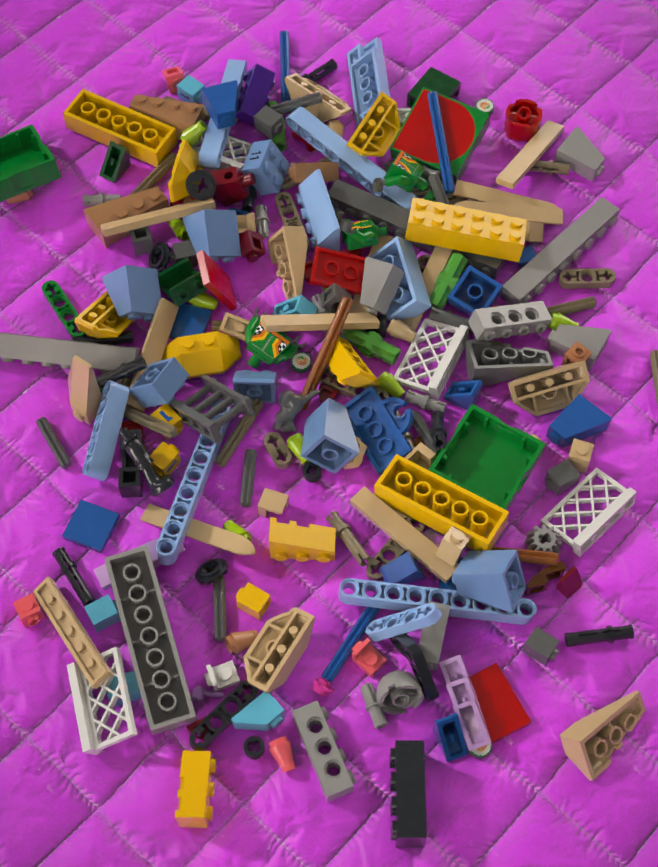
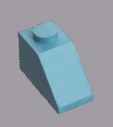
(295, 305)
(260, 714)

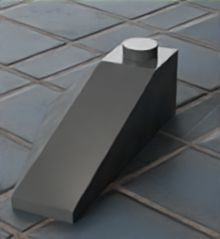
(502, 363)

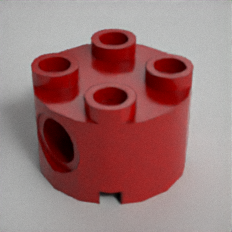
(522, 120)

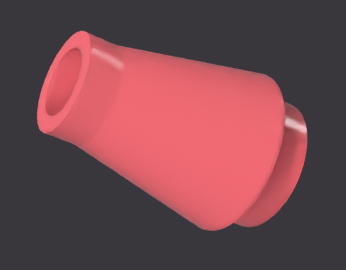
(282, 752)

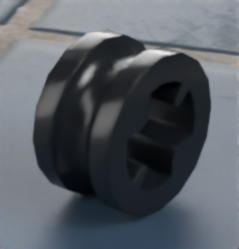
(311, 478)
(253, 740)

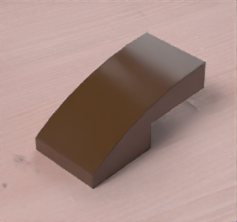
(540, 580)

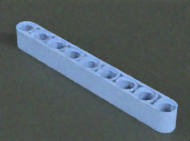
(216, 139)
(335, 149)
(192, 489)
(426, 594)

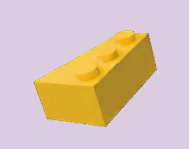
(300, 542)
(196, 789)

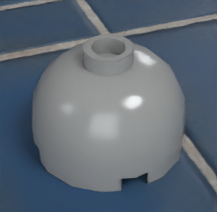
(398, 691)

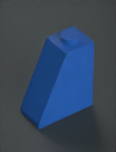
(221, 103)
(577, 421)

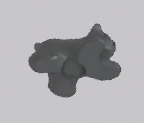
(290, 406)

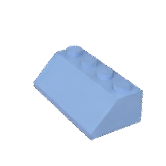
(318, 212)
(411, 296)

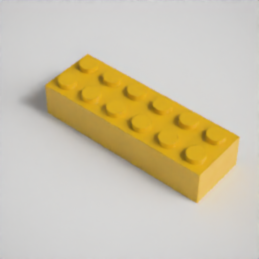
(110, 121)
(466, 229)
(440, 503)

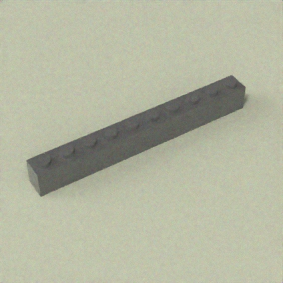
(366, 206)

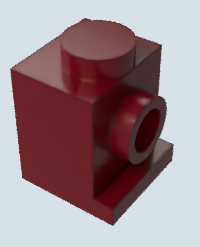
(251, 245)

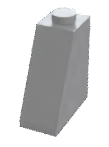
(581, 155)
(379, 285)
(592, 338)
(433, 636)

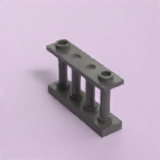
(202, 422)

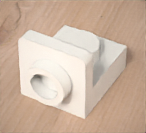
(222, 676)

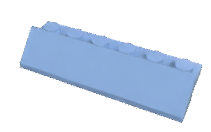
(367, 76)

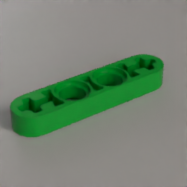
(62, 311)

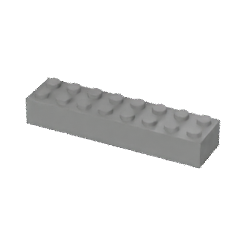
(150, 640)

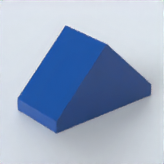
(464, 393)
(403, 570)
(450, 737)

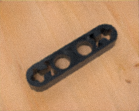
(221, 713)

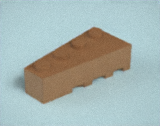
(171, 112)
(121, 208)

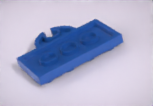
(379, 426)

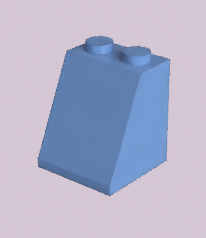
(214, 233)
(134, 291)
(329, 437)
(491, 578)

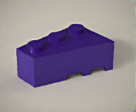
(255, 92)

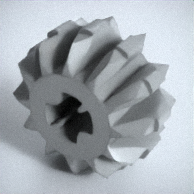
(539, 535)

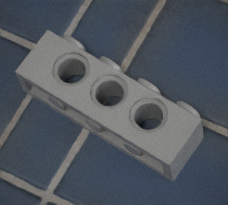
(509, 320)
(332, 786)

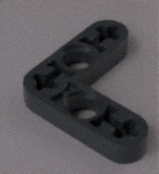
(414, 654)

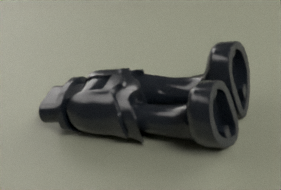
(143, 460)

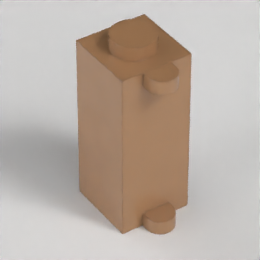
(300, 171)

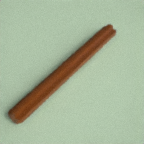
(327, 347)

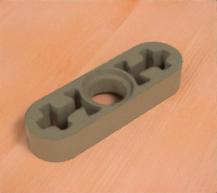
(581, 284)

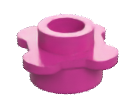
(322, 686)

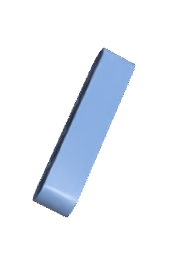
(105, 431)

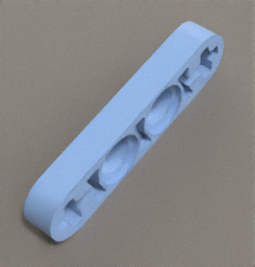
(403, 622)

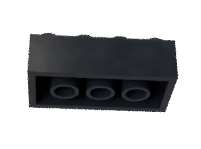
(409, 796)

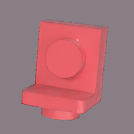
(173, 77)
(29, 610)
(367, 657)

